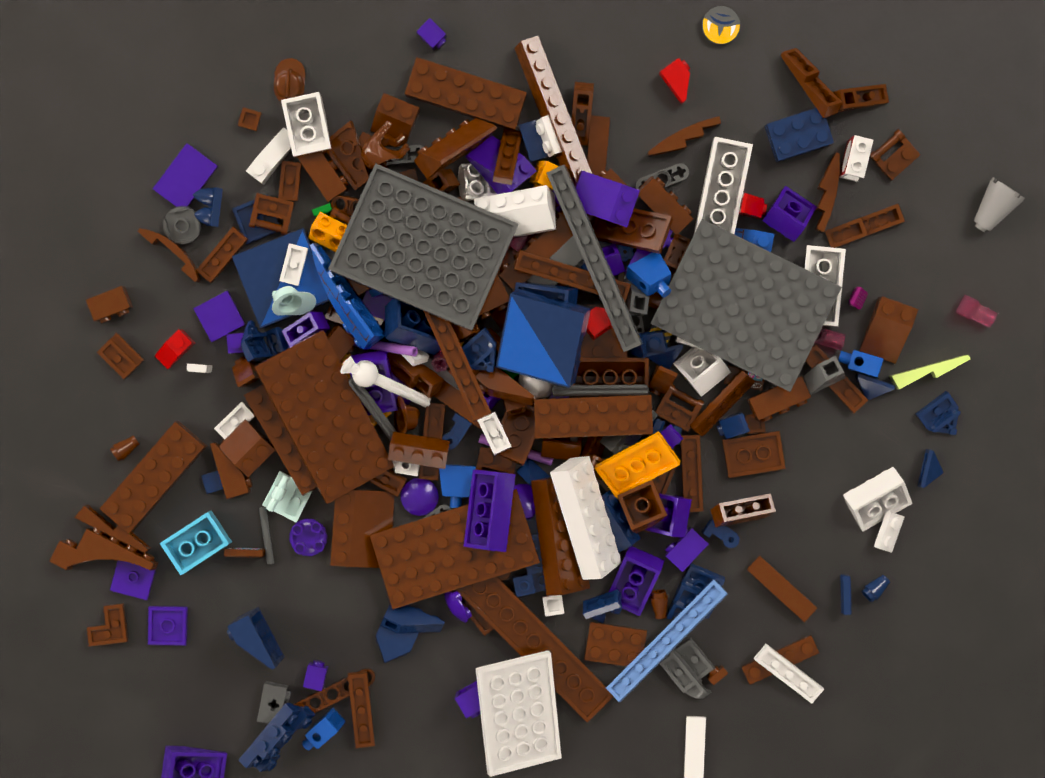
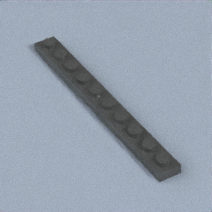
(594, 258)

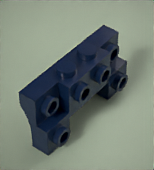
(534, 579)
(266, 748)

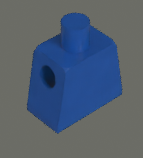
(650, 275)
(870, 367)
(456, 483)
(323, 730)

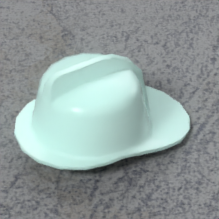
(291, 302)

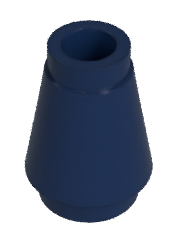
(875, 588)

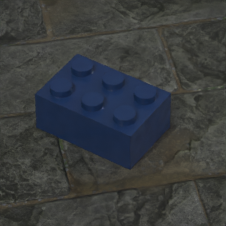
(798, 134)
(409, 327)

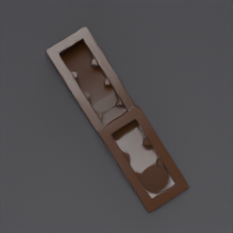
(807, 75)
(865, 226)
(94, 519)
(782, 588)

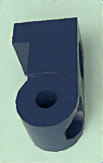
(457, 431)
(727, 536)

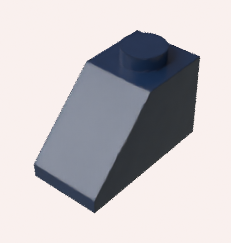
(732, 426)

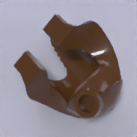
(375, 151)

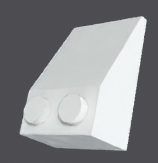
(306, 124)

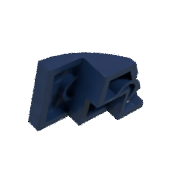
(691, 585)

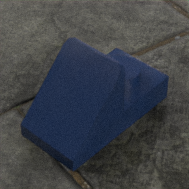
(652, 342)

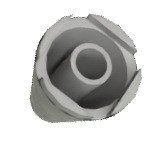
(996, 205)

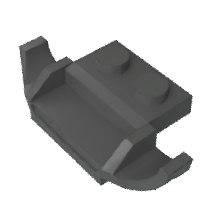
(686, 668)

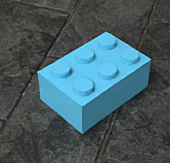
(195, 542)

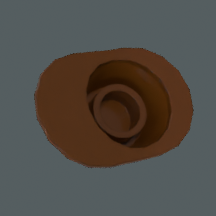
(289, 79)
(406, 417)

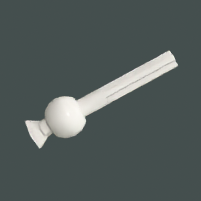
(366, 374)

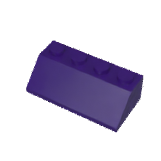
(489, 510)

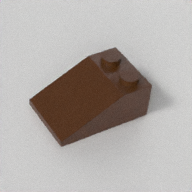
(888, 329)

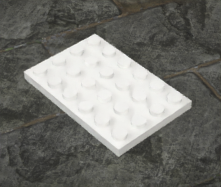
(518, 713)

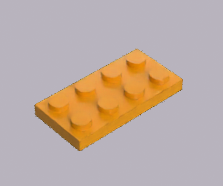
(637, 464)

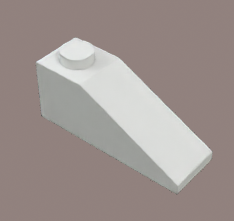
(270, 157)

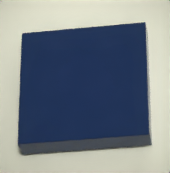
(243, 215)

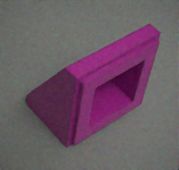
(858, 298)

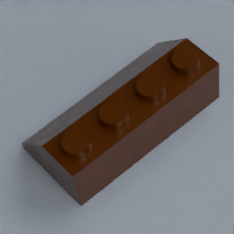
(453, 146)
(613, 372)

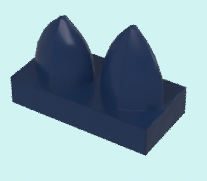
(212, 198)
(599, 605)

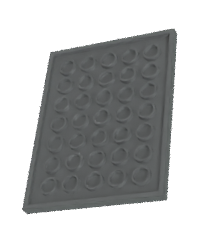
(423, 247)
(746, 305)

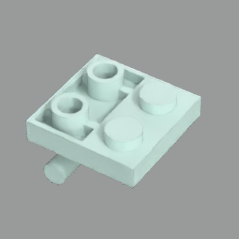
(286, 498)

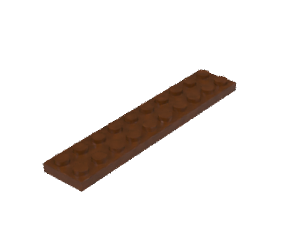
(530, 636)

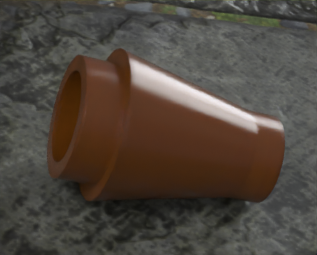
(124, 448)
(659, 603)

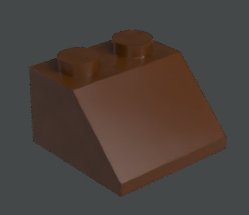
(399, 113)
(247, 448)
(561, 448)
(642, 506)

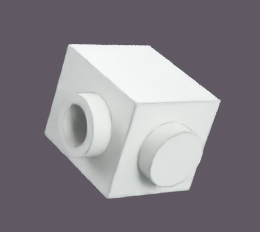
(406, 468)

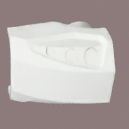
(472, 183)

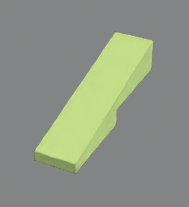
(937, 369)

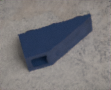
(410, 620)

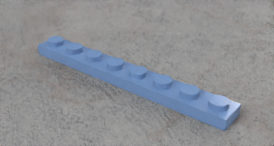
(667, 640)

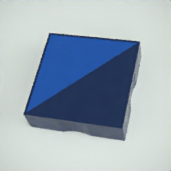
(261, 272)
(542, 338)

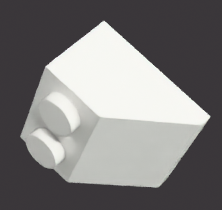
(701, 369)

